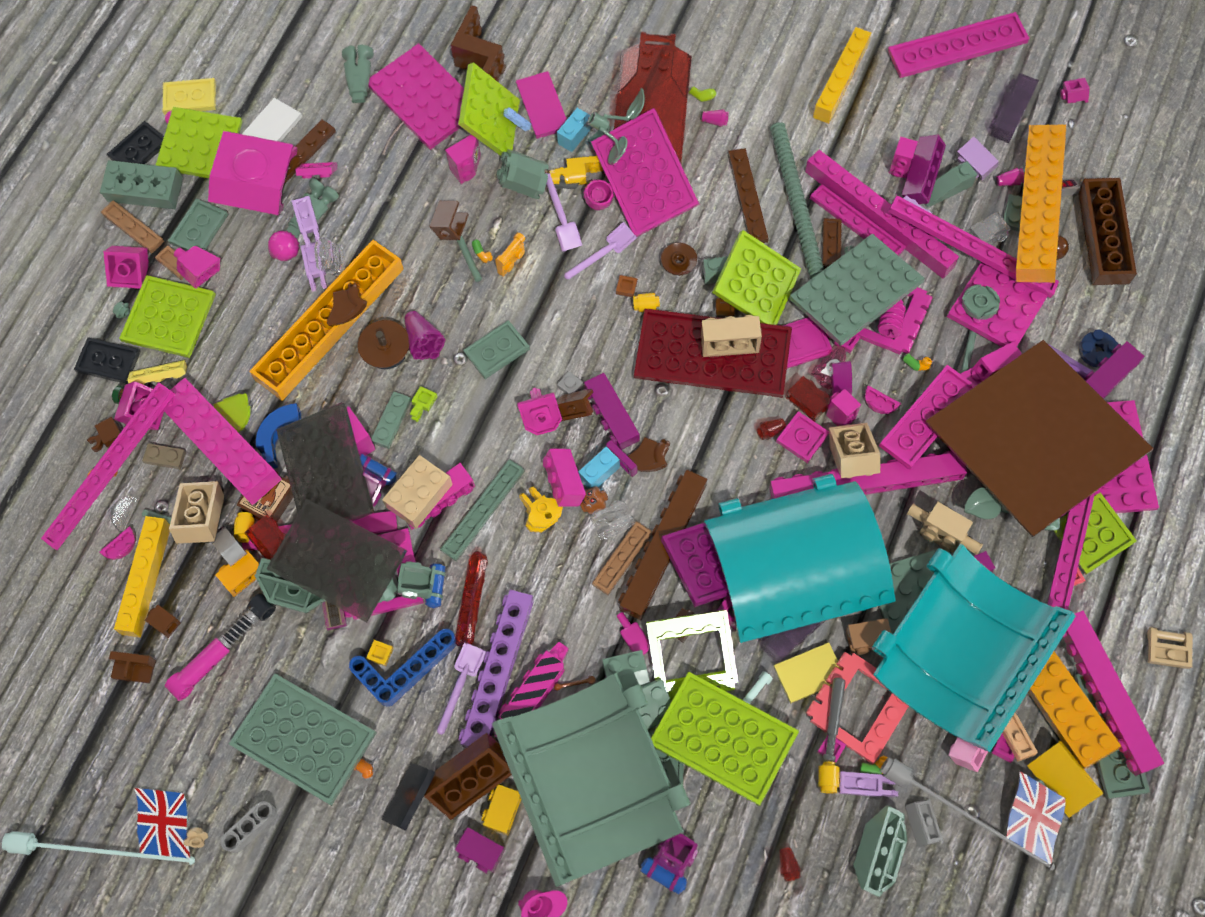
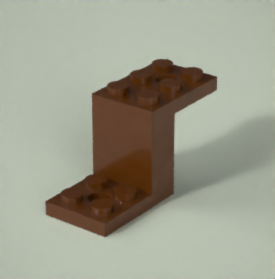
(469, 49)

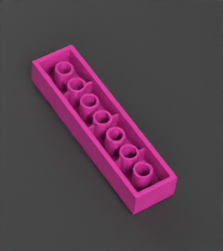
(220, 442)

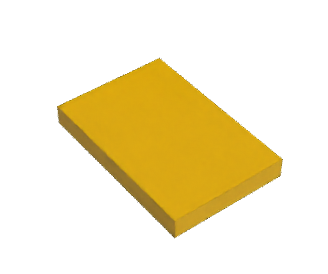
(1066, 777)

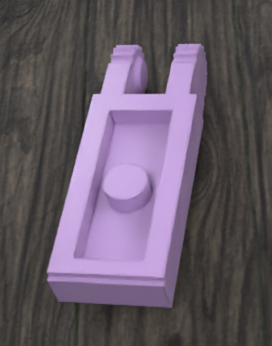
(306, 218)
(310, 267)
(864, 785)

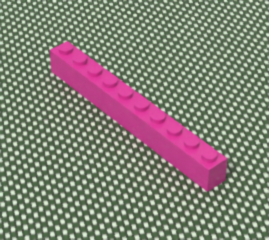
(874, 207)
(892, 476)

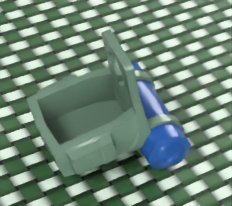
(422, 582)

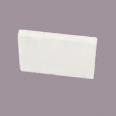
(274, 121)

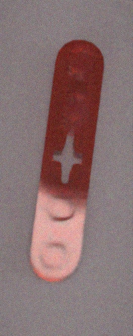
(471, 598)

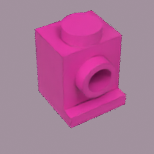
(1075, 91)

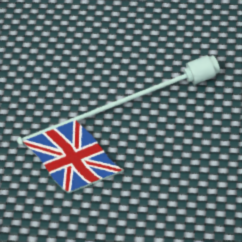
(160, 830)

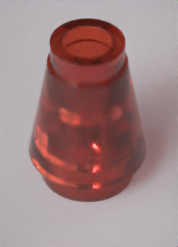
(770, 428)
(789, 866)

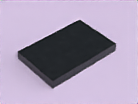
(138, 146)
(107, 360)
(408, 796)

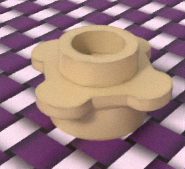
(195, 838)

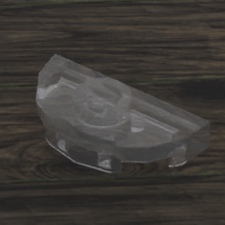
(122, 512)

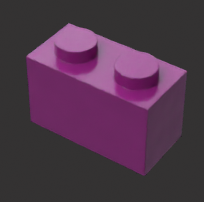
(479, 850)

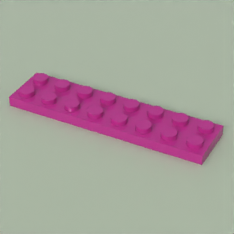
(958, 45)

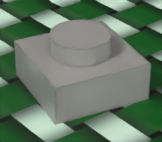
(570, 383)

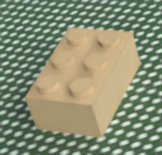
(731, 336)
(854, 450)
(417, 491)
(196, 512)

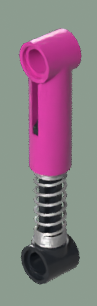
(183, 682)

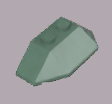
(283, 592)
(881, 851)

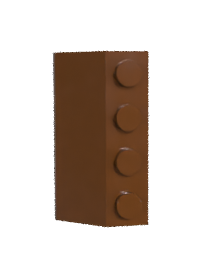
(468, 776)

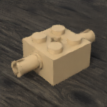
(945, 528)

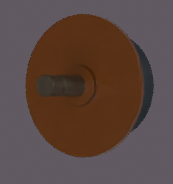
(383, 344)

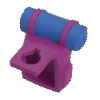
(376, 477)
(670, 862)

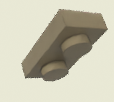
(164, 456)

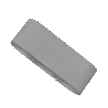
(228, 547)
(238, 829)

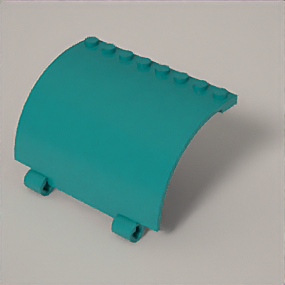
(801, 558)
(969, 648)

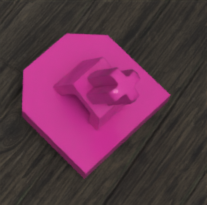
(540, 412)

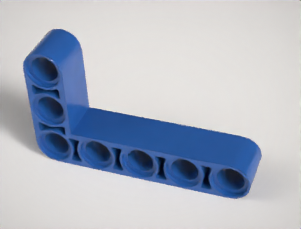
(405, 670)

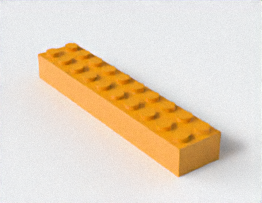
(1041, 204)
(310, 335)

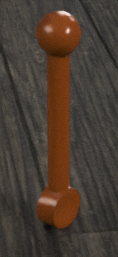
(591, 680)

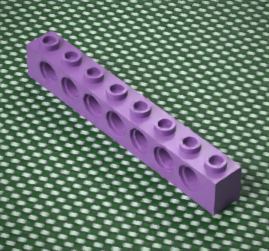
(512, 601)

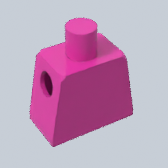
(196, 265)

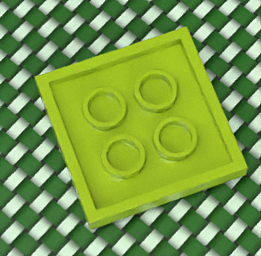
(1104, 535)

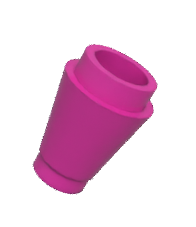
(716, 117)
(1011, 178)

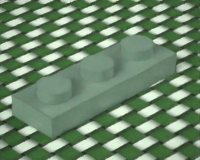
(391, 420)

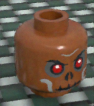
(594, 499)

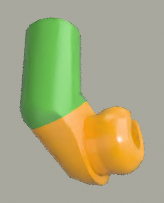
(484, 257)
(917, 365)
(875, 768)

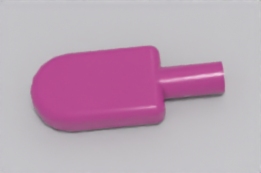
(633, 635)

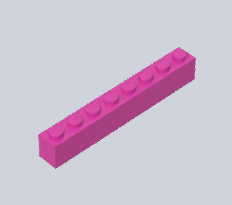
(1111, 696)

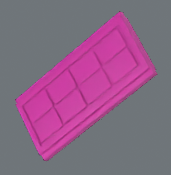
(807, 342)

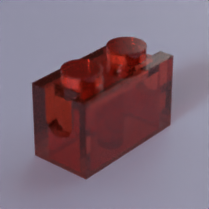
(808, 398)
(266, 536)

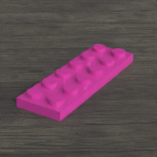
(911, 434)

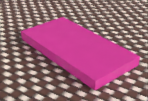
(541, 104)

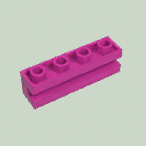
(462, 485)

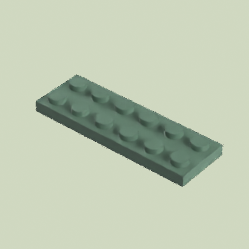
(1113, 771)

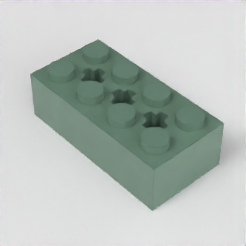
(141, 184)

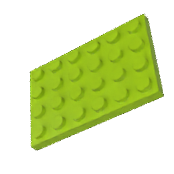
(724, 738)

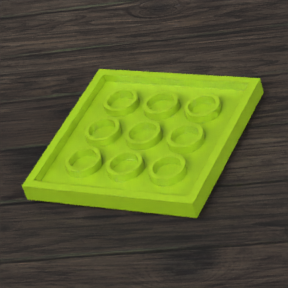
(484, 110)
(194, 139)
(756, 279)
(167, 316)

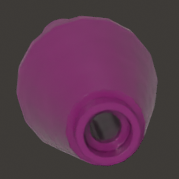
(423, 337)

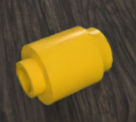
(646, 301)
(241, 524)
(828, 777)

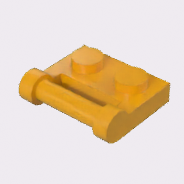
(514, 251)

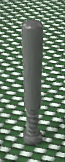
(836, 702)

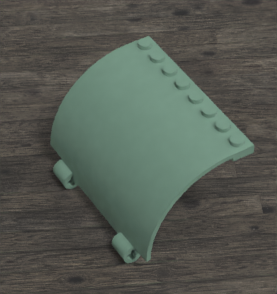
(591, 779)

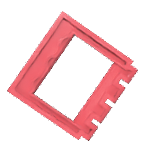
(882, 727)

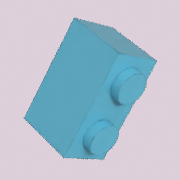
(573, 130)
(599, 468)

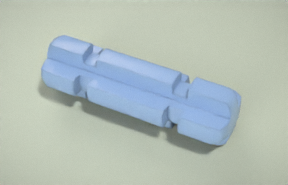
(517, 119)

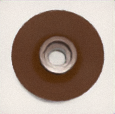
(679, 252)

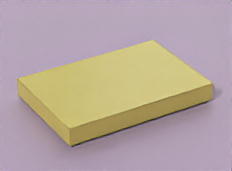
(190, 94)
(806, 672)

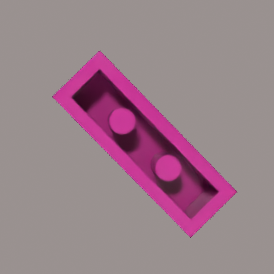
(564, 477)

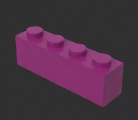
(924, 168)
(1115, 369)
(612, 412)

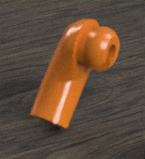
(364, 768)

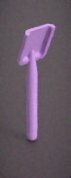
(567, 232)
(617, 240)
(467, 663)

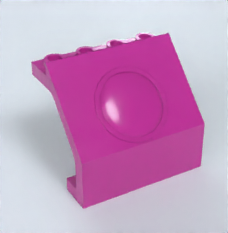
(250, 172)

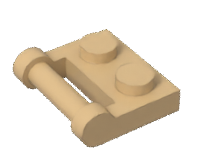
(1170, 654)

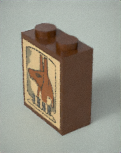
(272, 503)

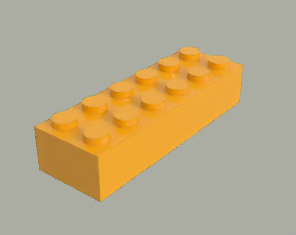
(1072, 714)

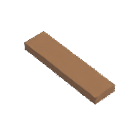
(132, 226)
(622, 558)

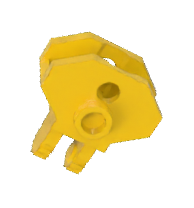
(542, 512)

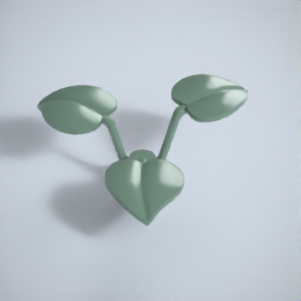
(602, 125)
(986, 506)

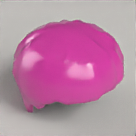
(598, 194)
(283, 245)

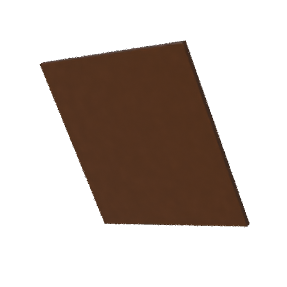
(1038, 437)

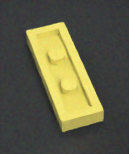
(158, 373)

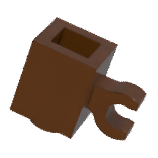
(107, 433)

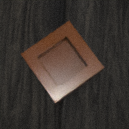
(626, 286)

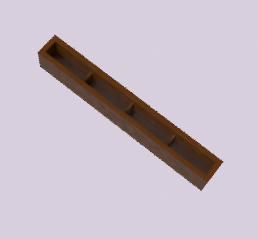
(656, 559)

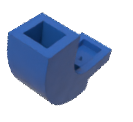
(267, 434)

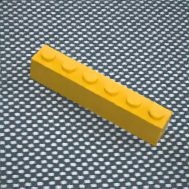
(842, 75)
(142, 577)

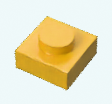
(379, 653)

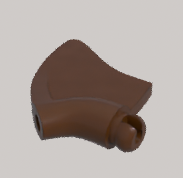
(346, 305)
(650, 455)

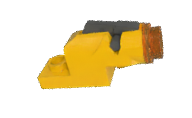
(575, 172)

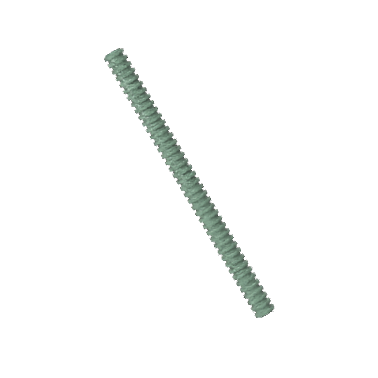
(797, 200)

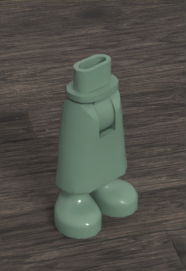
(357, 75)
(319, 206)

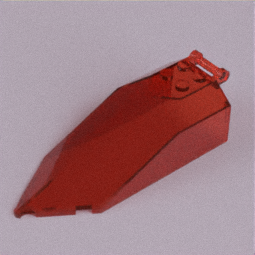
(664, 77)

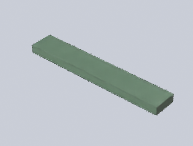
(482, 510)

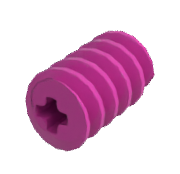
(892, 320)

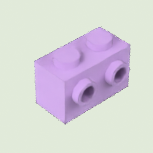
(978, 157)

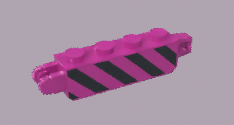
(536, 683)

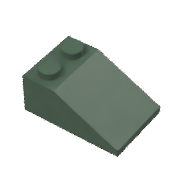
(629, 668)

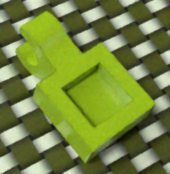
(422, 401)

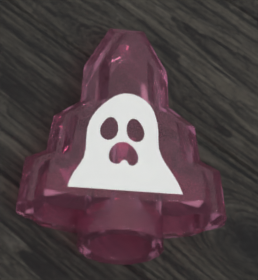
(823, 371)

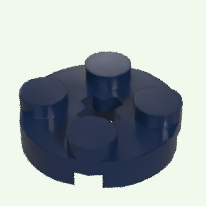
(1088, 348)

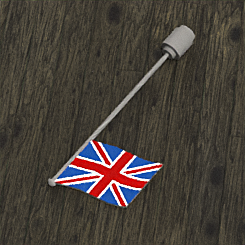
(1031, 820)

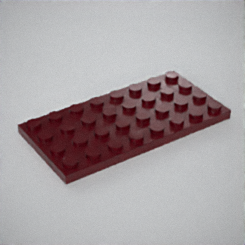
(673, 354)

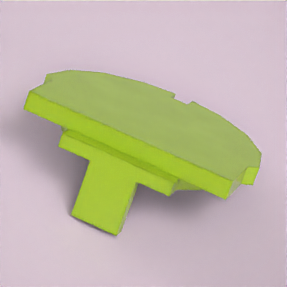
(235, 410)

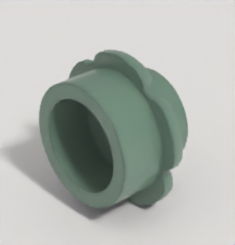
(121, 310)

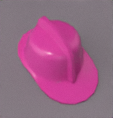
(543, 904)

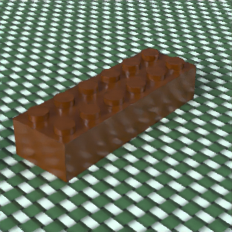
(1107, 231)

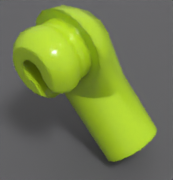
(704, 95)

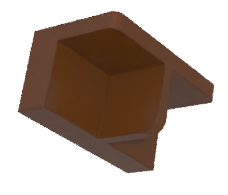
(575, 405)
(132, 667)

